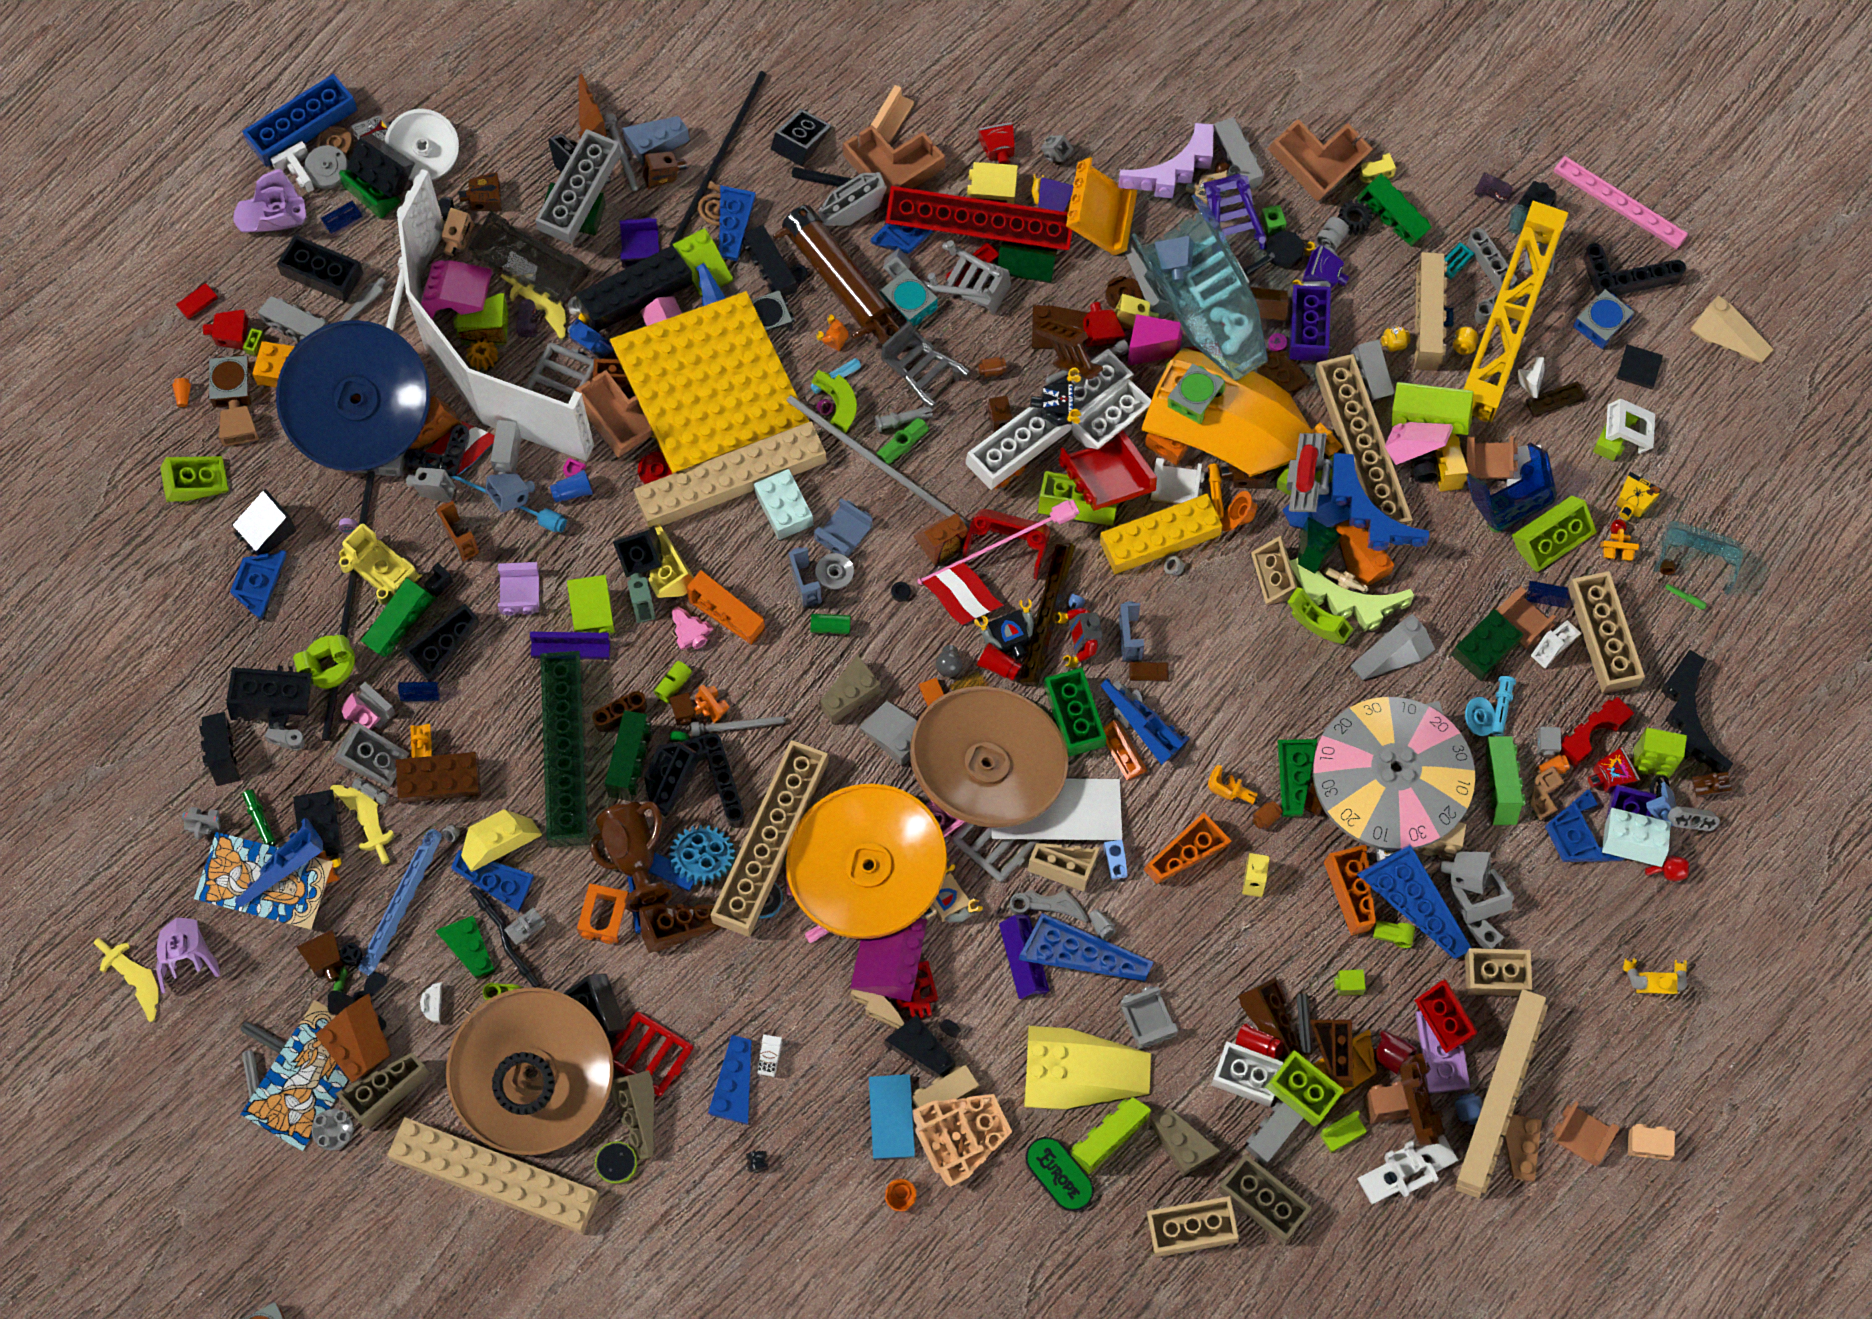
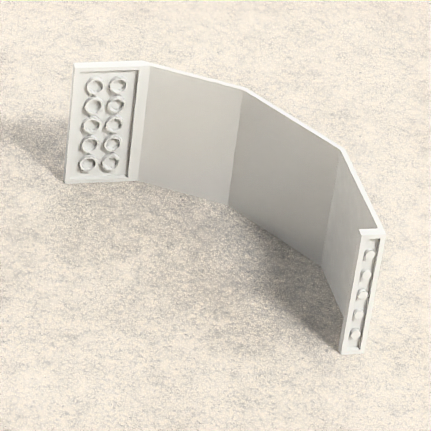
(538, 417)

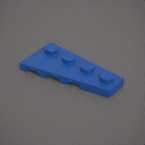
(498, 880)
(733, 1085)

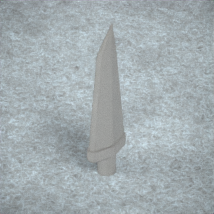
(370, 293)

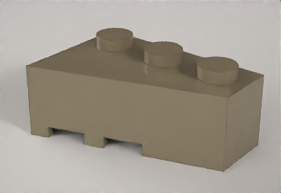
(850, 691)
(1182, 1142)

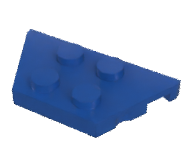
(900, 237)
(257, 581)

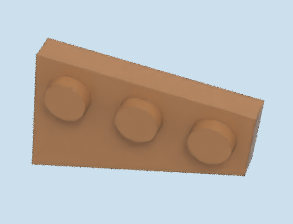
(1522, 1146)

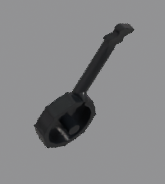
(1283, 250)

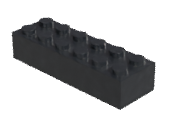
(634, 288)

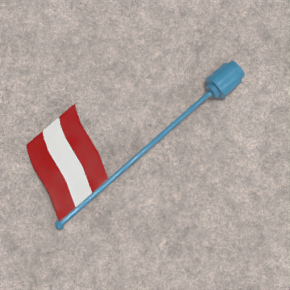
(478, 444)

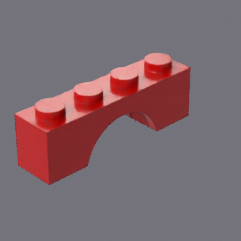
(1612, 716)

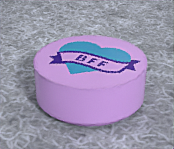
(347, 525)

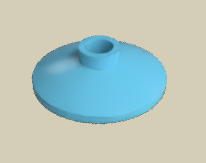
(1480, 716)

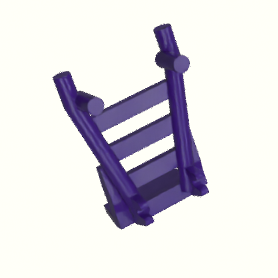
(1214, 201)

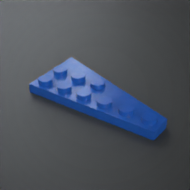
(1412, 892)
(1071, 948)

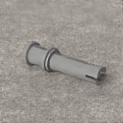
(894, 420)

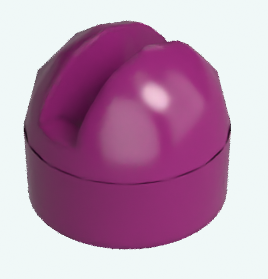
(827, 404)

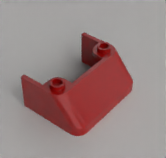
(1006, 524)

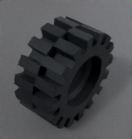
(1359, 209)

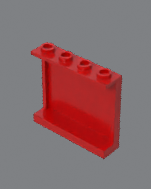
(1109, 473)

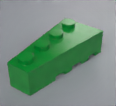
(1394, 210)
(398, 617)

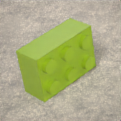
(1658, 752)
(1304, 1088)

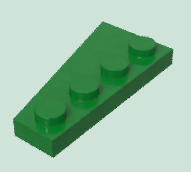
(1295, 766)

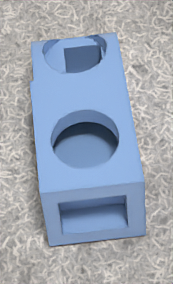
(1115, 859)

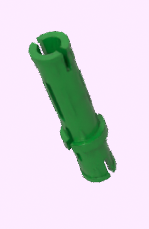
(255, 810)

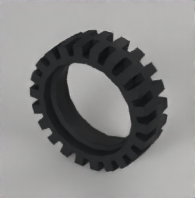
(503, 1068)

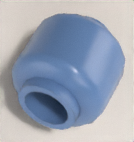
(1469, 1108)

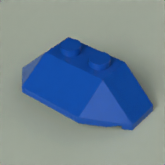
(1326, 513)

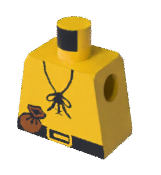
(1636, 496)

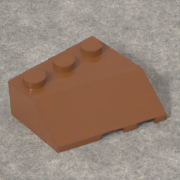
(355, 1040)

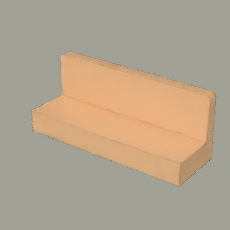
(892, 114)

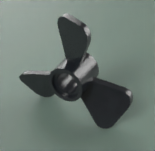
(339, 1001)

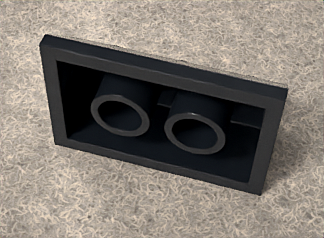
(598, 997)

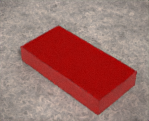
(196, 301)

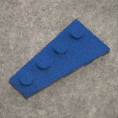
(735, 214)

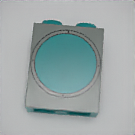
(910, 297)

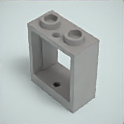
(1486, 908)

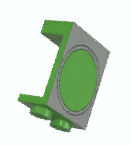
(1195, 392)

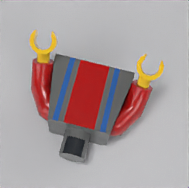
(1085, 634)

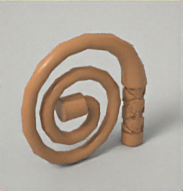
(716, 211)

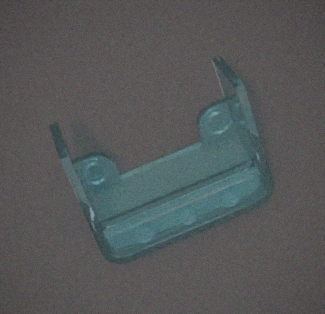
(1681, 534)

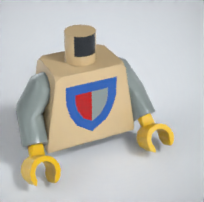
(951, 902)

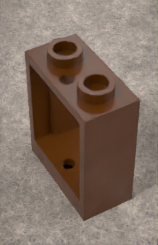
(1271, 302)

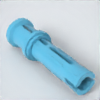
(1506, 697)

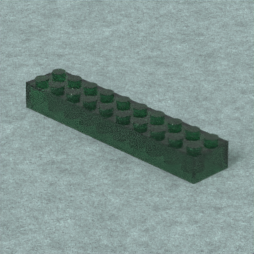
(564, 749)

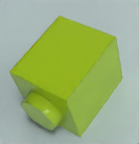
(1350, 982)

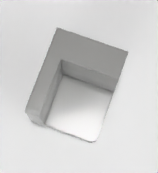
(896, 263)

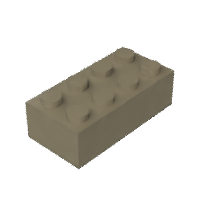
(1265, 1199)

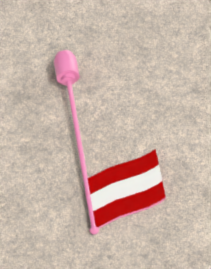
(962, 589)

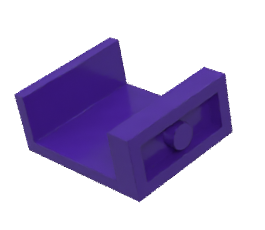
(638, 240)

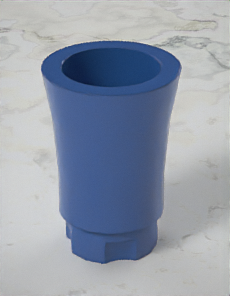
(572, 487)

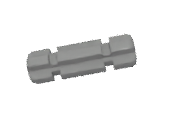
(370, 791)

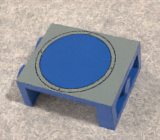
(1603, 318)

